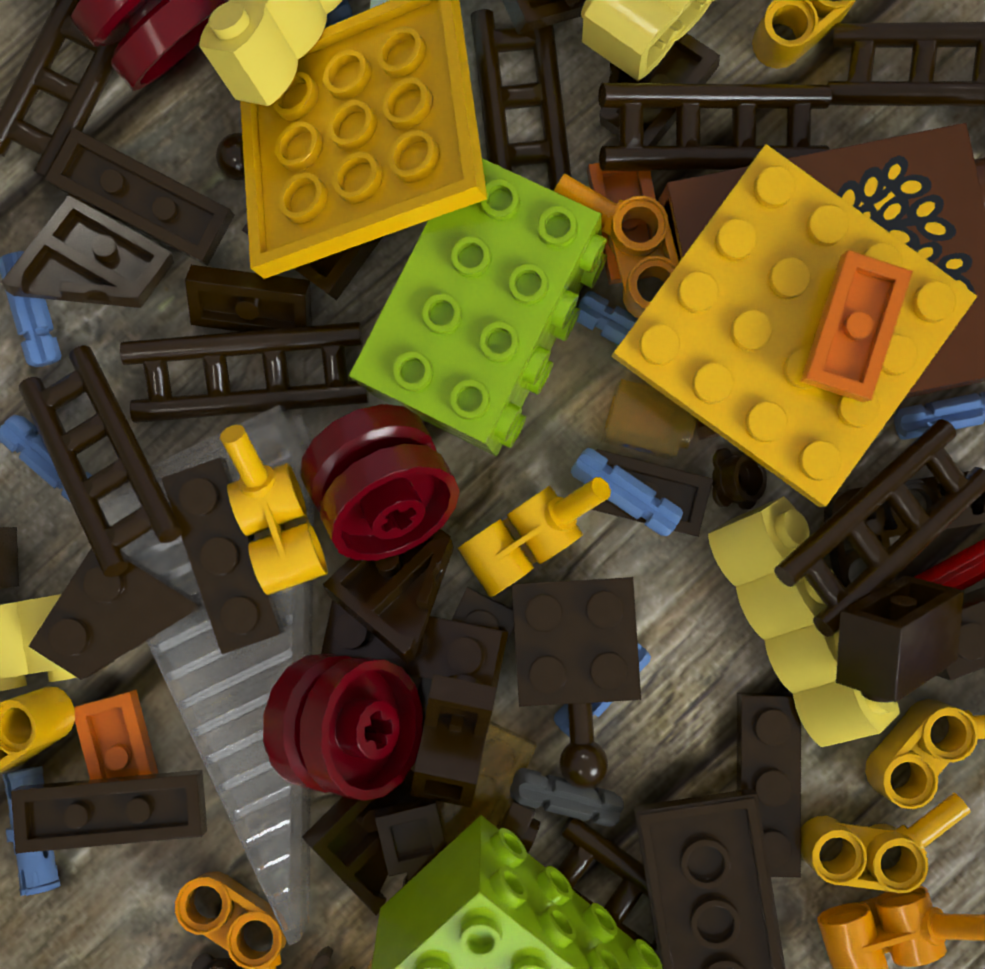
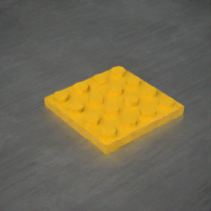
(363, 137)
(743, 314)

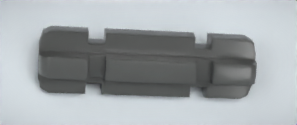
(560, 797)

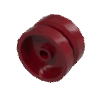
(151, 31)
(378, 482)
(343, 725)

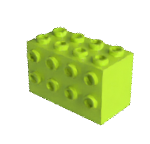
(483, 309)
(498, 909)

